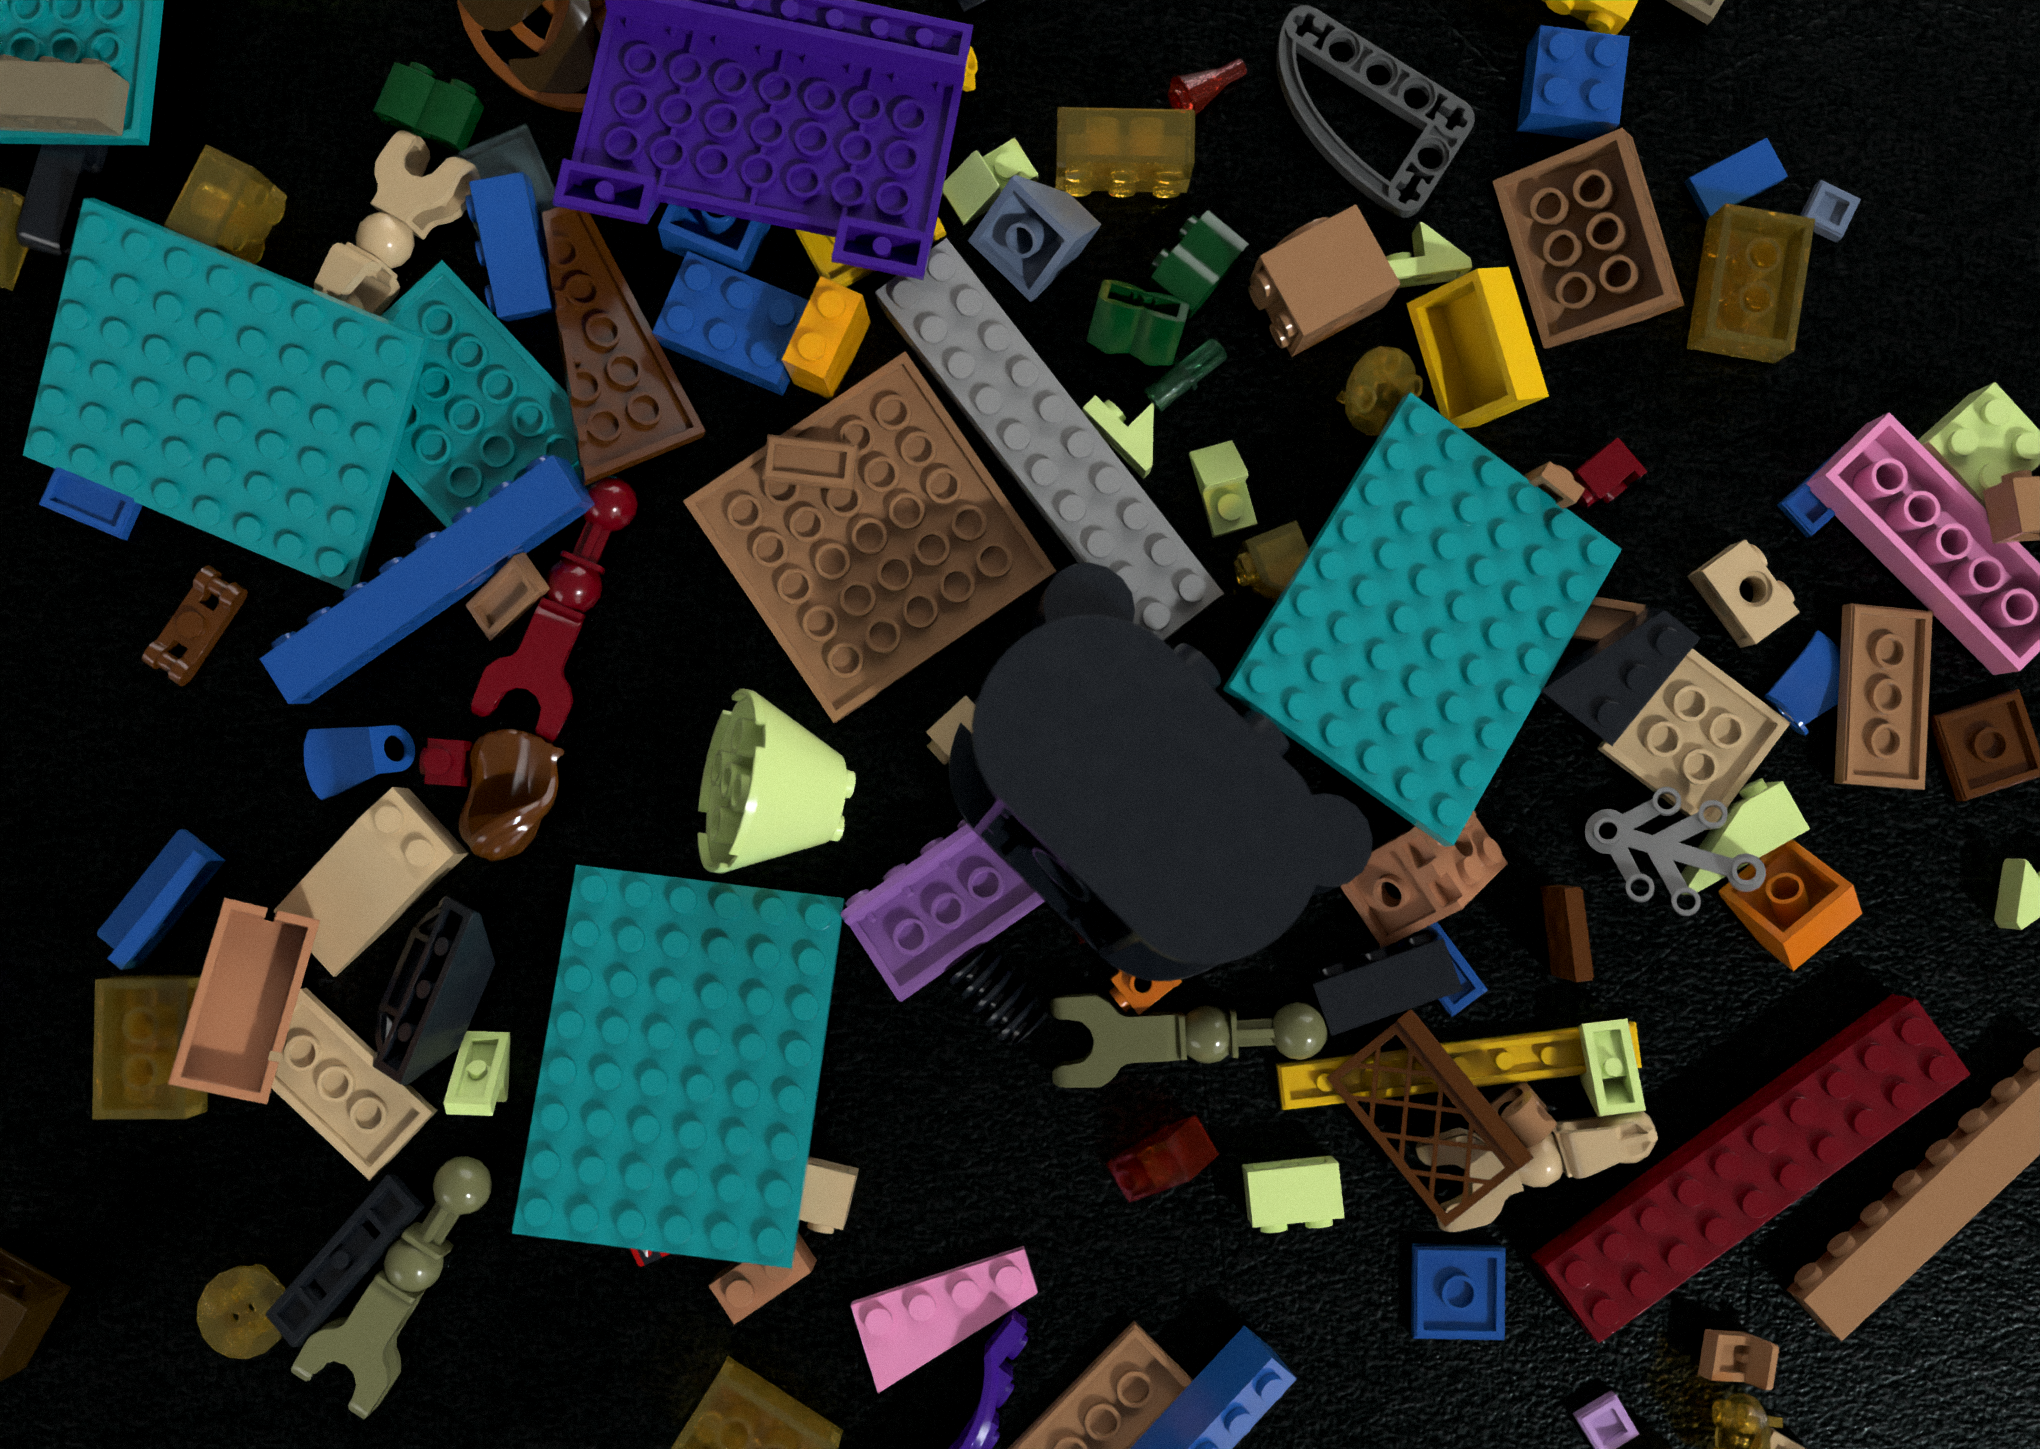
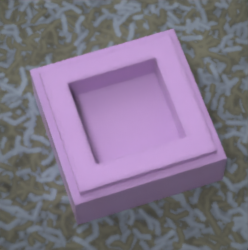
(1606, 1422)

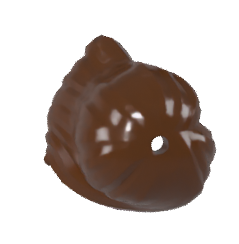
(509, 792)

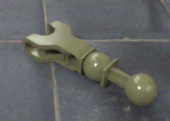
(1202, 1034)
(413, 1262)

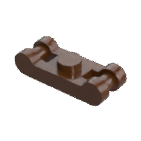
(195, 626)

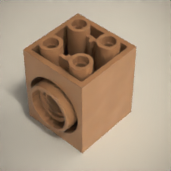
(1322, 280)

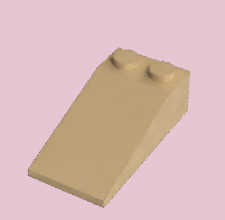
(373, 876)

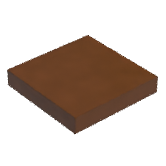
(1987, 745)
(1567, 932)

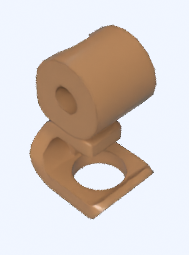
(1526, 1114)

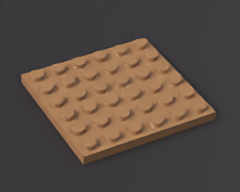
(882, 573)

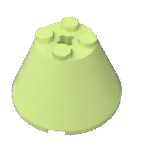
(768, 787)

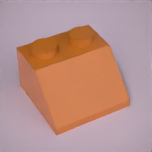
(1796, 905)

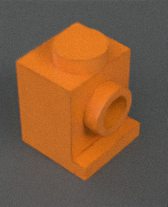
(1129, 997)

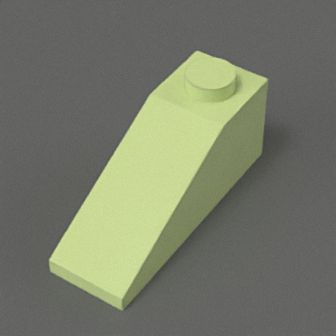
(1754, 825)

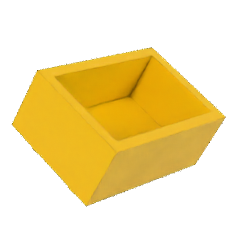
(1477, 347)

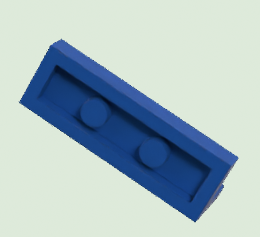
(159, 899)

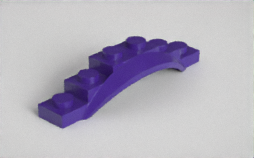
(1004, 1342)

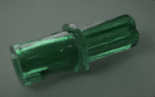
(1185, 374)

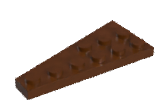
(615, 372)

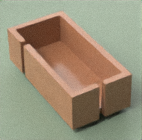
(244, 1002)

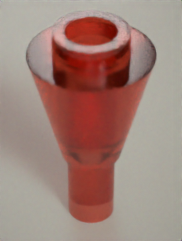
(1199, 88)

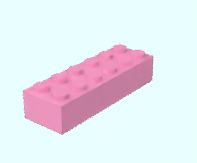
(1936, 542)

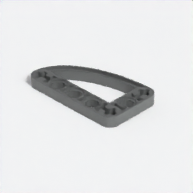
(1390, 96)

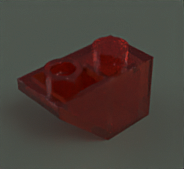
(1163, 1159)

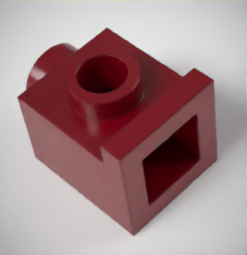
(1605, 473)
(447, 762)

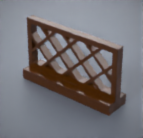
(1459, 1091)

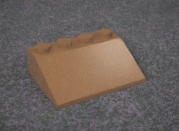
(1588, 240)

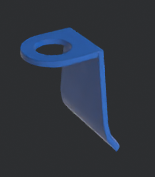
(1808, 684)
(349, 756)

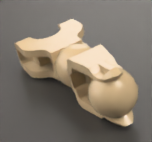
(406, 207)
(1573, 1147)

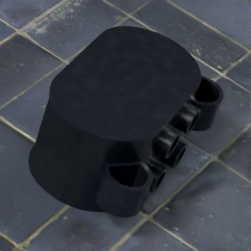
(1141, 792)

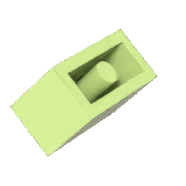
(1293, 1193)

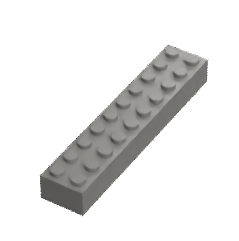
(1045, 439)

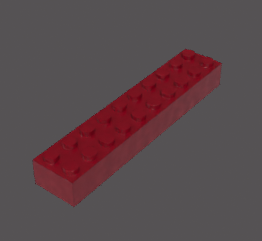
(1749, 1165)

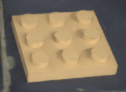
(1698, 737)

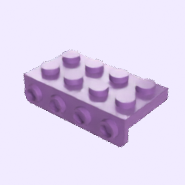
(937, 909)

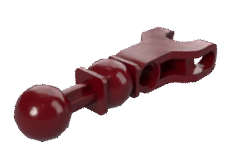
(558, 619)

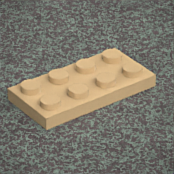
(333, 1085)

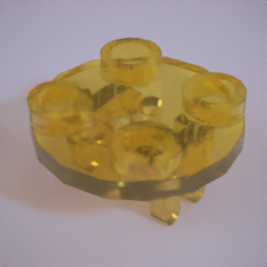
(1378, 387)
(230, 1294)
(1742, 1423)

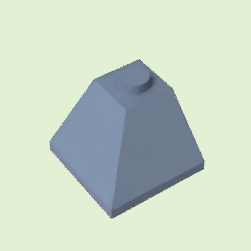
(1033, 234)

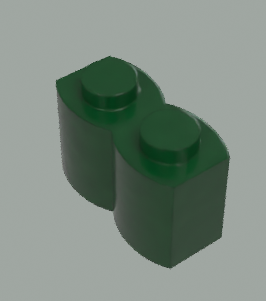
(429, 107)
(1198, 262)
(1137, 323)

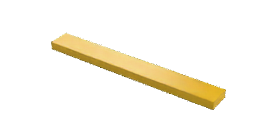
(1482, 1060)

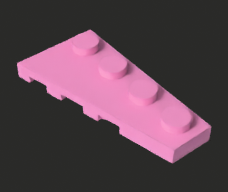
(930, 1315)

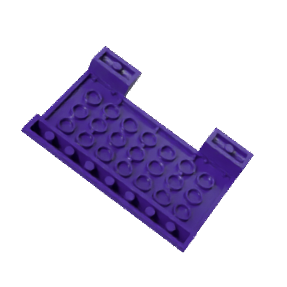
(775, 117)

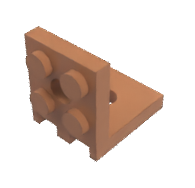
(1429, 877)

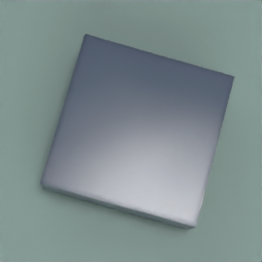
(1830, 209)

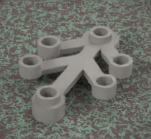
(1666, 848)

